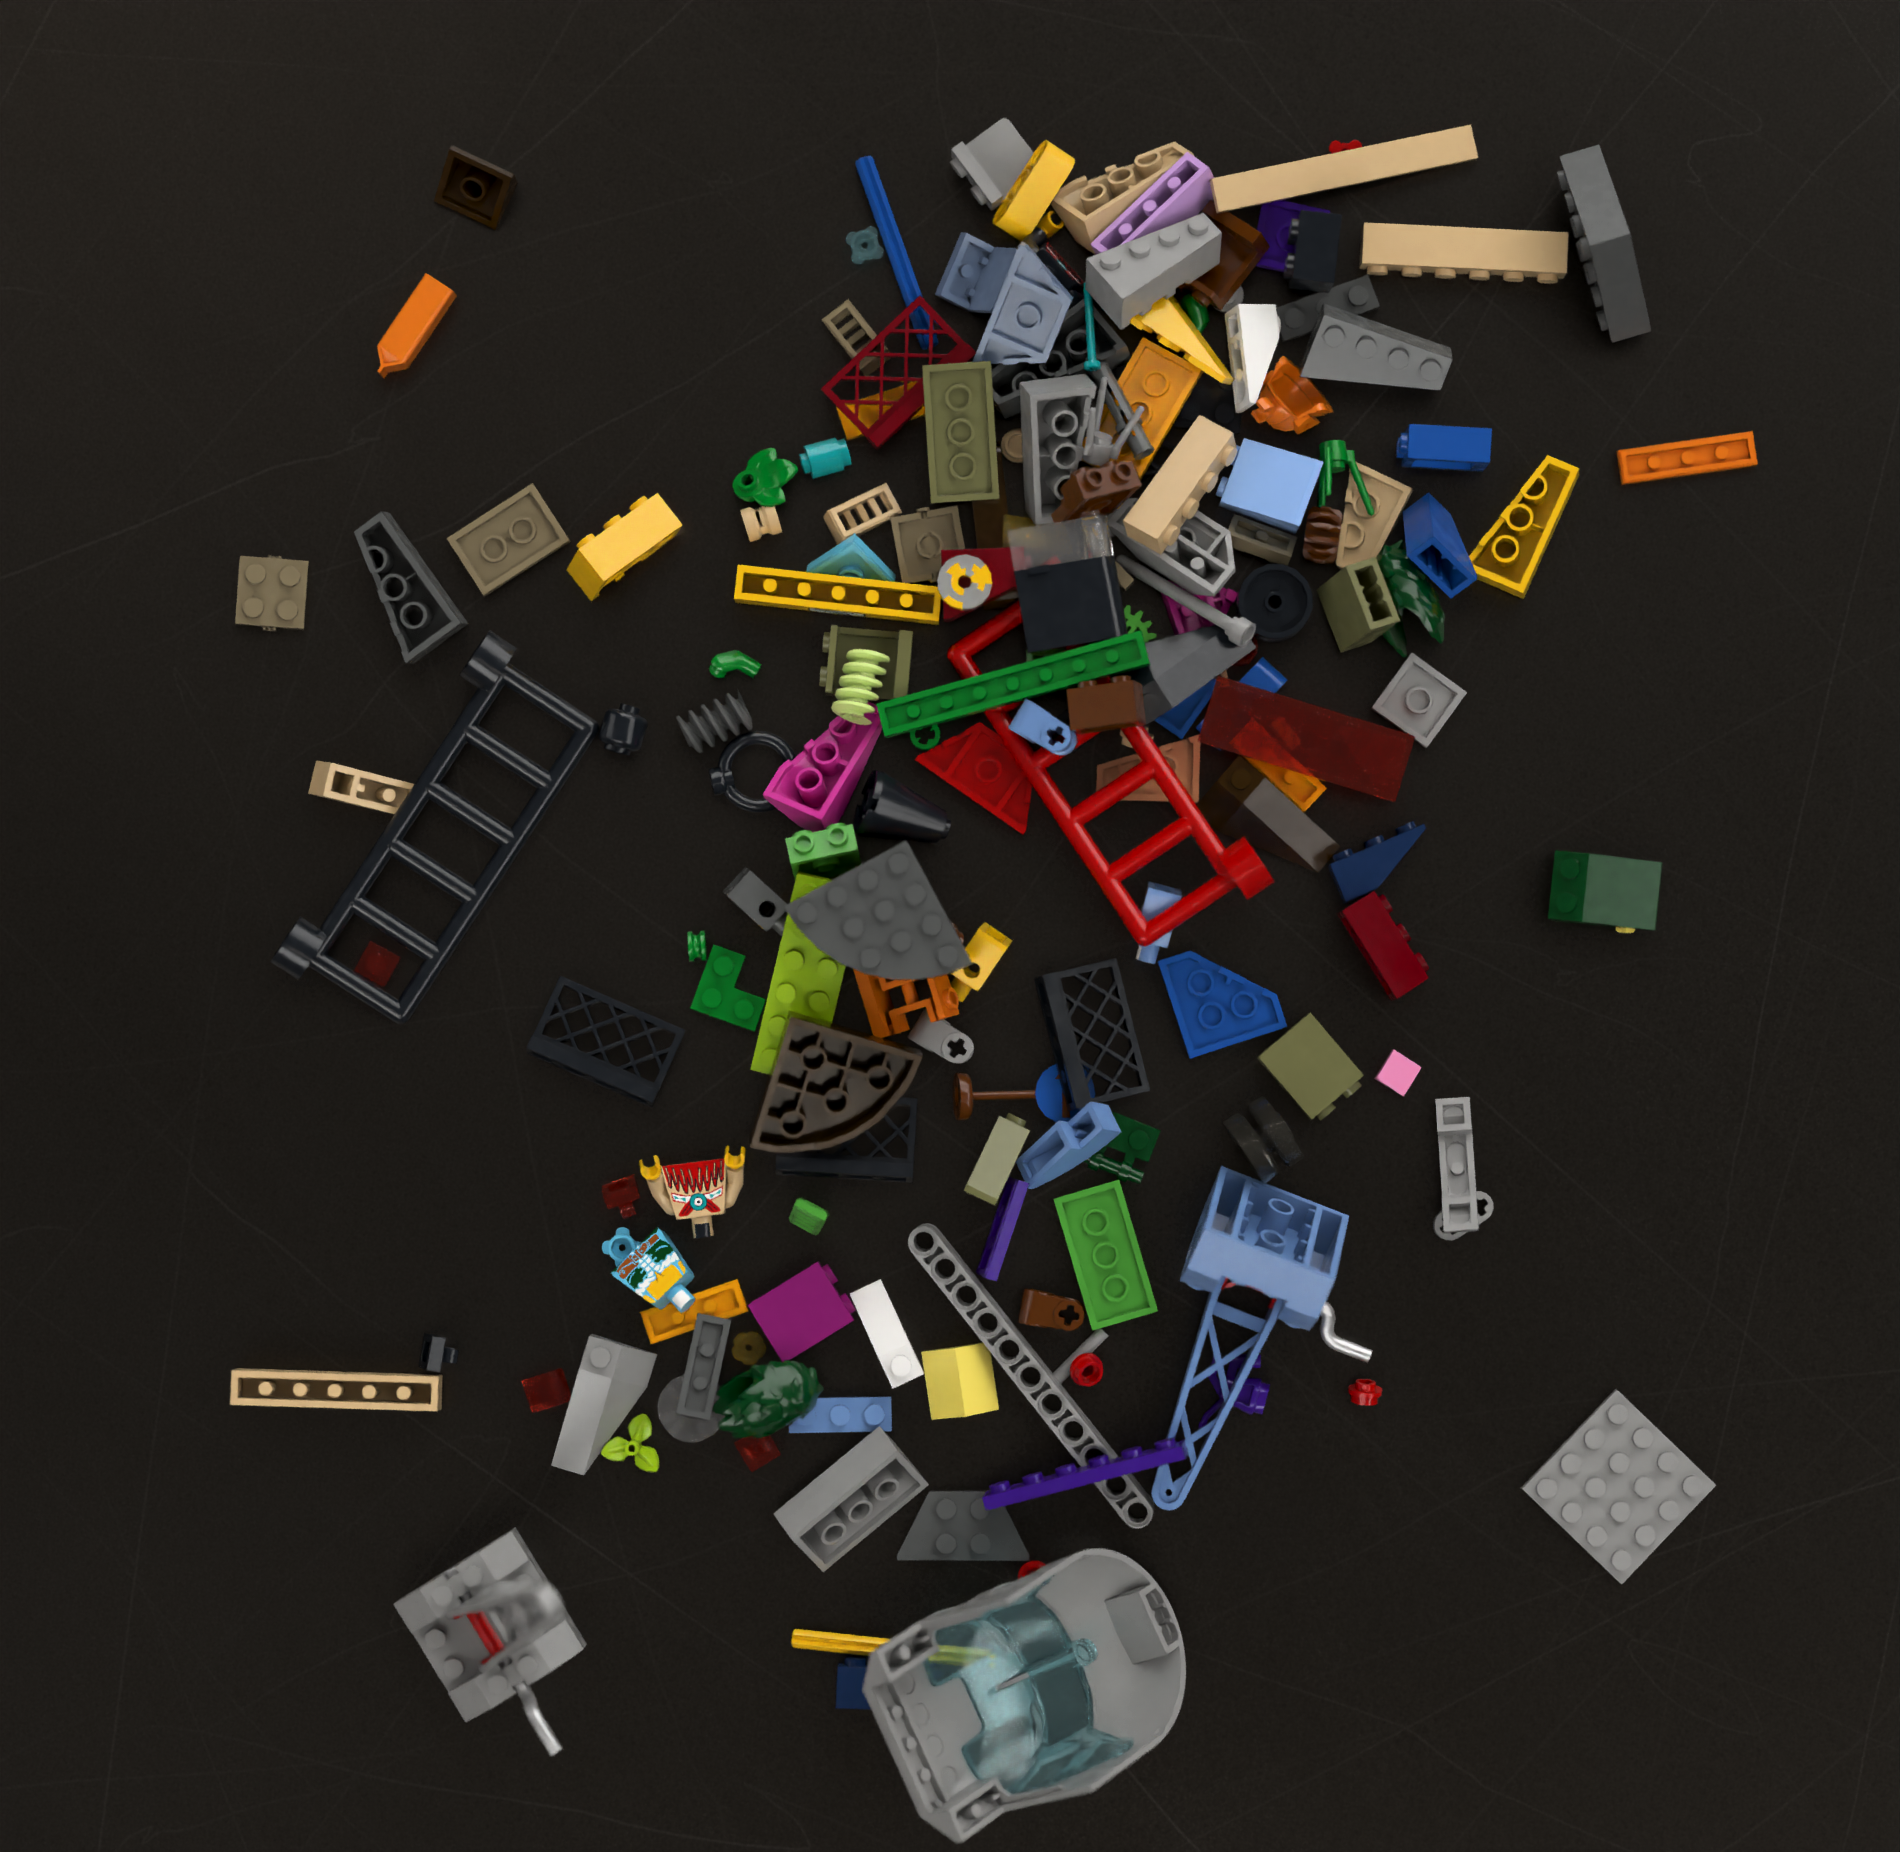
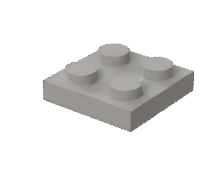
(1419, 700)

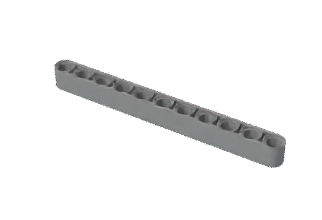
(1026, 1358)

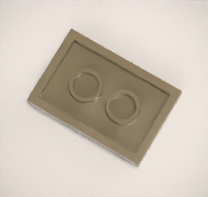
(508, 539)

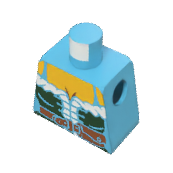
(657, 1272)

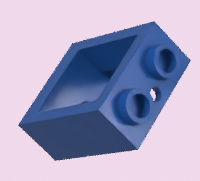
(1445, 447)

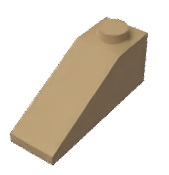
(358, 787)

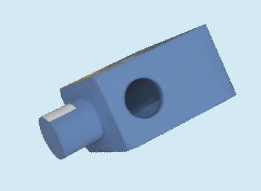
(1156, 900)

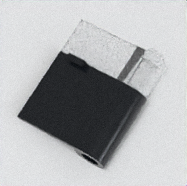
(1067, 582)

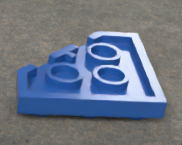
(1217, 1004)

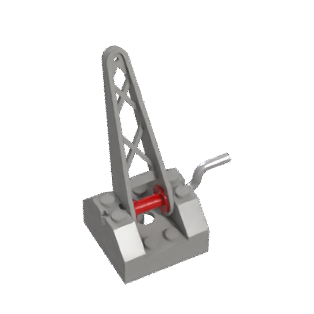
(469, 1645)

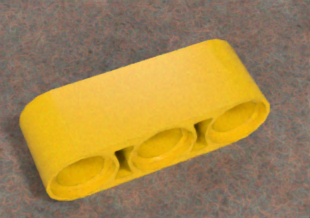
(1033, 190)

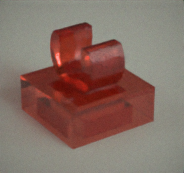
(621, 1194)
(757, 1451)

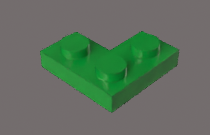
(718, 995)

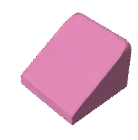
(1398, 1072)

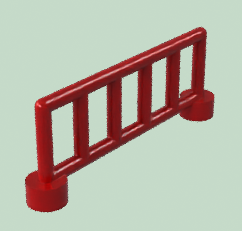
(1235, 865)

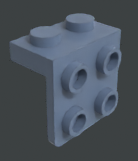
(975, 274)

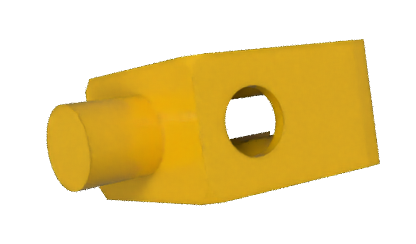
(986, 950)

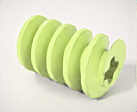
(857, 685)

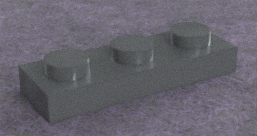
(1301, 315)
(703, 1367)

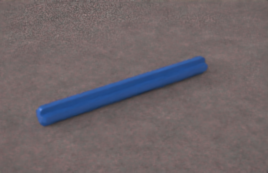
(893, 244)

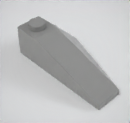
(604, 1392)

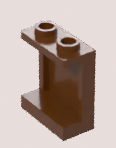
(1239, 254)

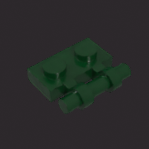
(1135, 1141)

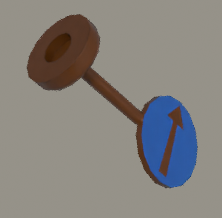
(1047, 1094)

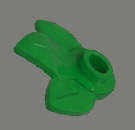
(767, 478)

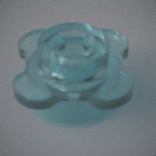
(870, 237)

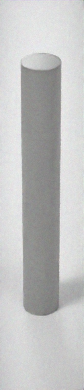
(1087, 1346)

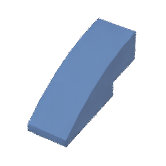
(1068, 1144)

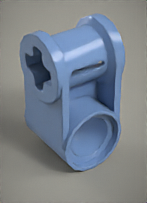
(1039, 727)

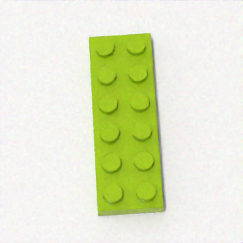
(802, 981)

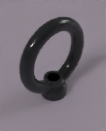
(722, 777)

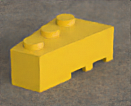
(622, 544)

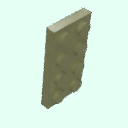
(960, 431)

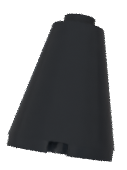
(898, 812)

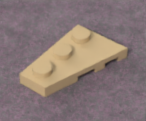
(1363, 534)

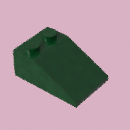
(1605, 890)

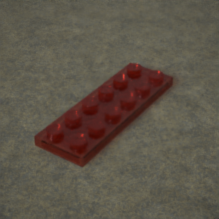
(1306, 739)

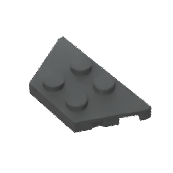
(960, 1529)

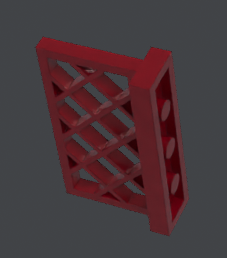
(911, 401)

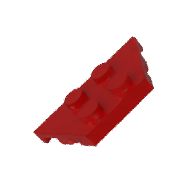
(985, 772)

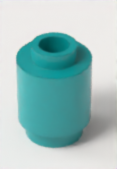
(825, 457)

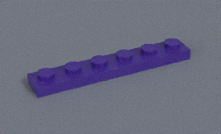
(1070, 1477)

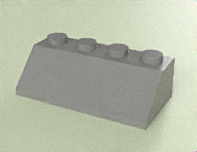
(850, 1499)

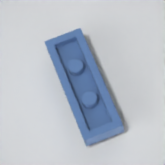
(846, 1415)

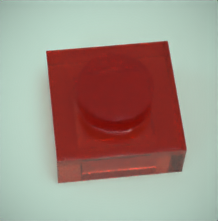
(377, 964)

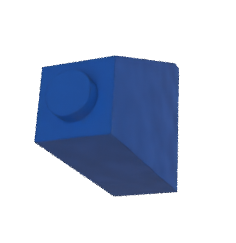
(1437, 546)

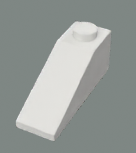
(1251, 344)
(886, 1334)

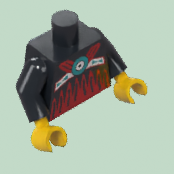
(1052, 259)

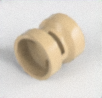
(760, 522)

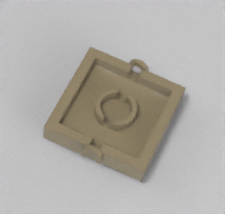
(920, 541)
(271, 592)

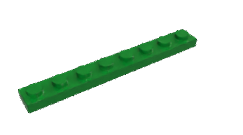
(1013, 684)

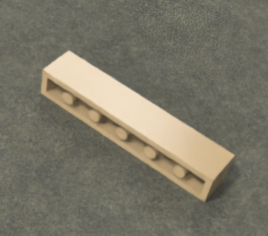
(1463, 251)
(336, 1389)

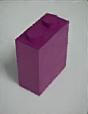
(802, 1311)

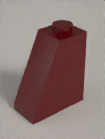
(1002, 574)

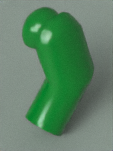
(1196, 312)
(733, 660)

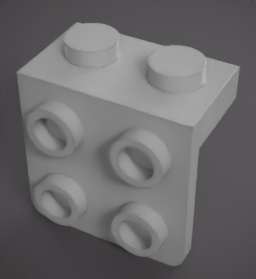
(992, 162)

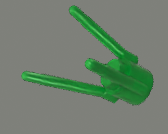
(1334, 458)

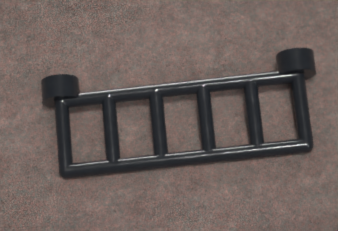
(489, 672)

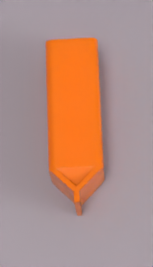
(413, 325)

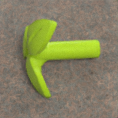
(619, 1448)

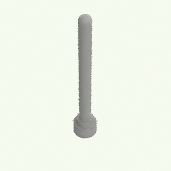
(1238, 629)

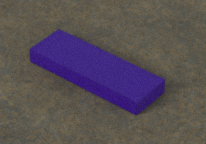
(1002, 1228)

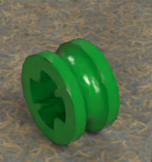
(931, 743)
(697, 946)

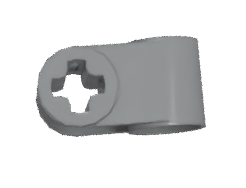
(938, 1036)

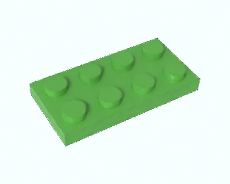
(1105, 1255)

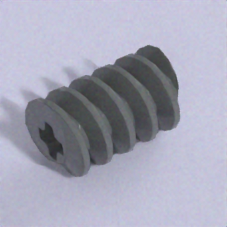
(715, 722)

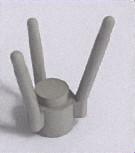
(1098, 444)

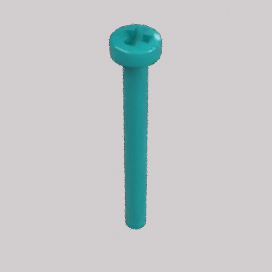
(1092, 364)

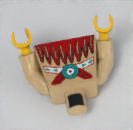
(697, 1188)

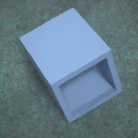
(1269, 485)

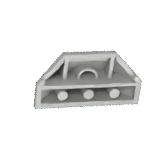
(1197, 560)

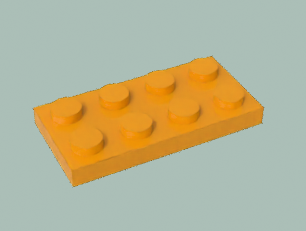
(1160, 385)

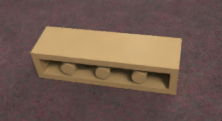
(1180, 485)

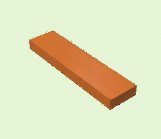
(1687, 458)

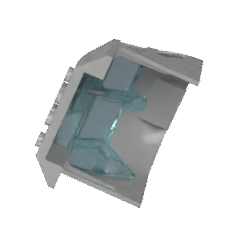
(1029, 1689)

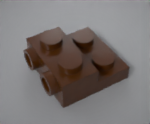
(1097, 490)

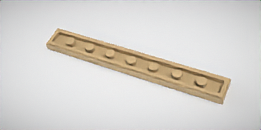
(1343, 169)

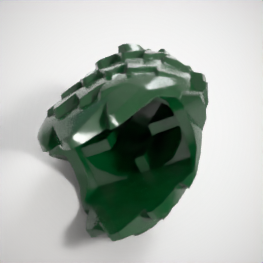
(1410, 590)
(767, 1398)

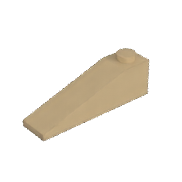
(1095, 204)

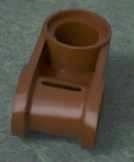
(1043, 1310)

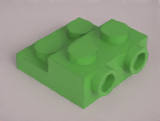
(824, 852)

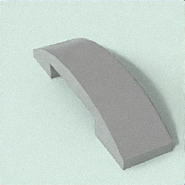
(1457, 1165)

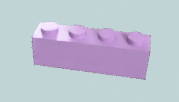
(1171, 199)

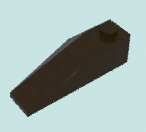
(1252, 807)

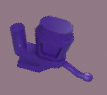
(1251, 1396)

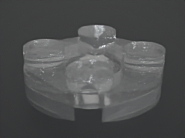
(682, 1427)

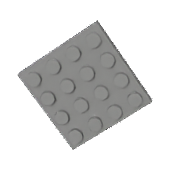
(1618, 1486)

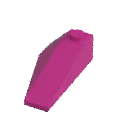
(822, 778)

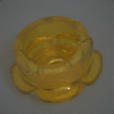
(748, 1357)

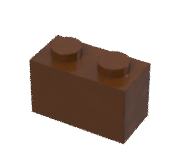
(1106, 705)

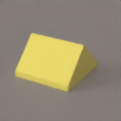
(960, 1381)

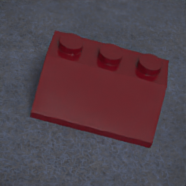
(1384, 945)

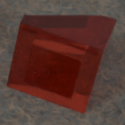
(547, 1390)

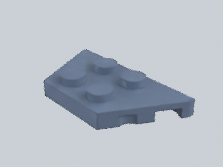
(1025, 314)

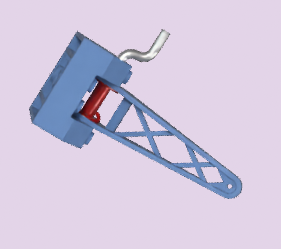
(1270, 1245)

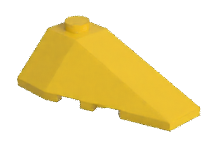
(1179, 333)

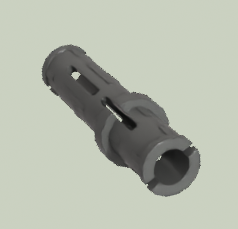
(1139, 444)

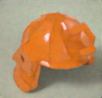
(1290, 400)

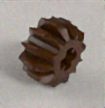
(1322, 534)

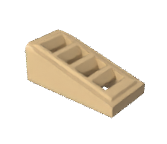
(836, 527)

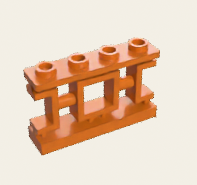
(886, 1020)

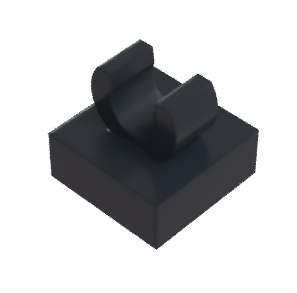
(435, 1353)

